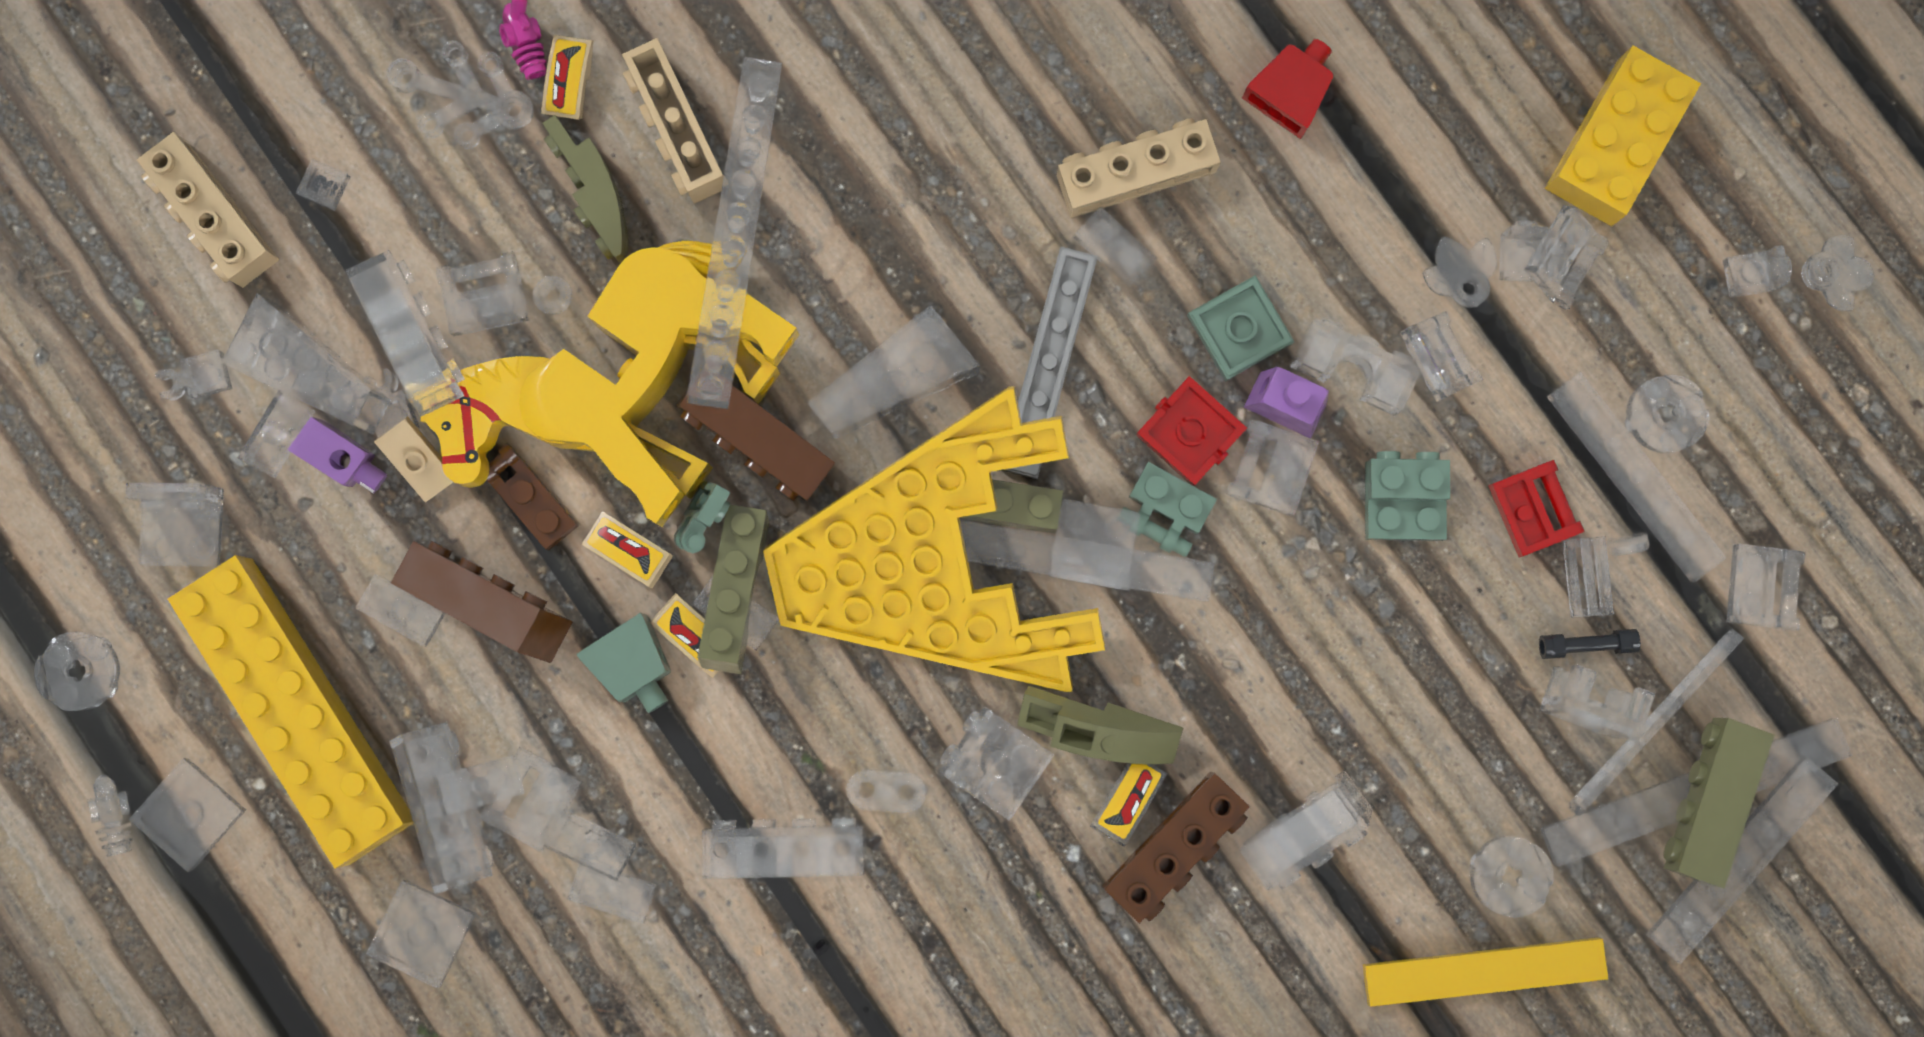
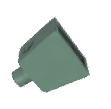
(630, 662)

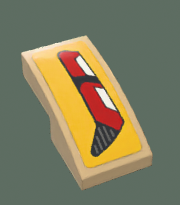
(566, 77)
(627, 550)
(682, 627)

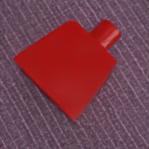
(1292, 86)

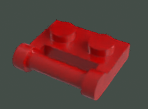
(1525, 513)

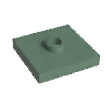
(1240, 328)

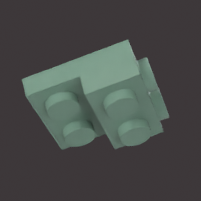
(1406, 497)

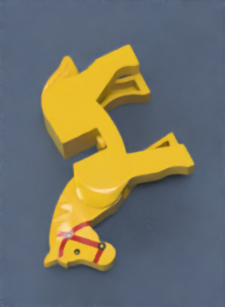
(654, 313)

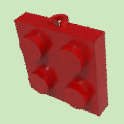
(1191, 431)

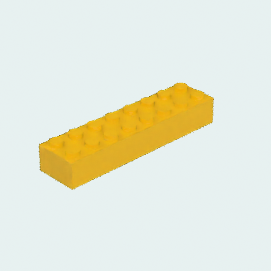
(291, 710)

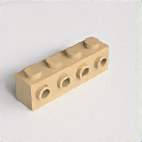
(671, 113)
(1137, 167)
(207, 210)

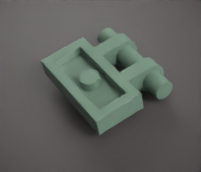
(1176, 501)
(706, 506)

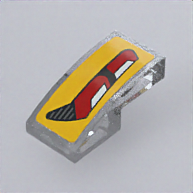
(1128, 801)

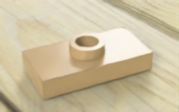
(414, 458)

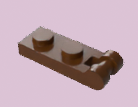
(530, 499)

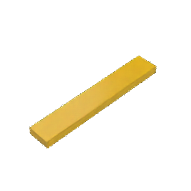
(1485, 971)

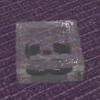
(323, 184)

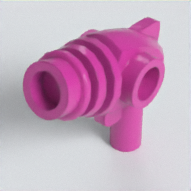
(521, 35)

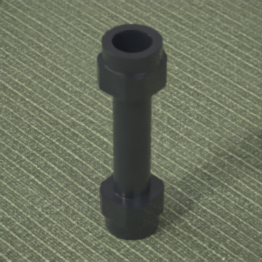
(1620, 641)

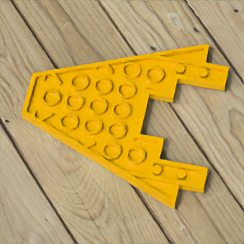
(894, 564)

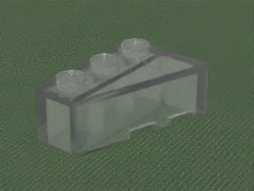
(1308, 833)

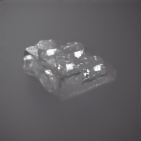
(995, 762)

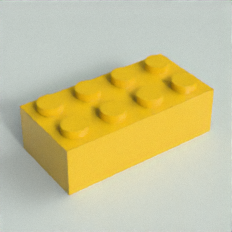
(1622, 136)

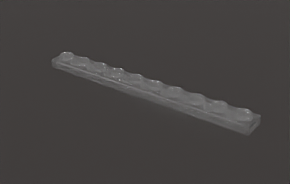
(734, 235)

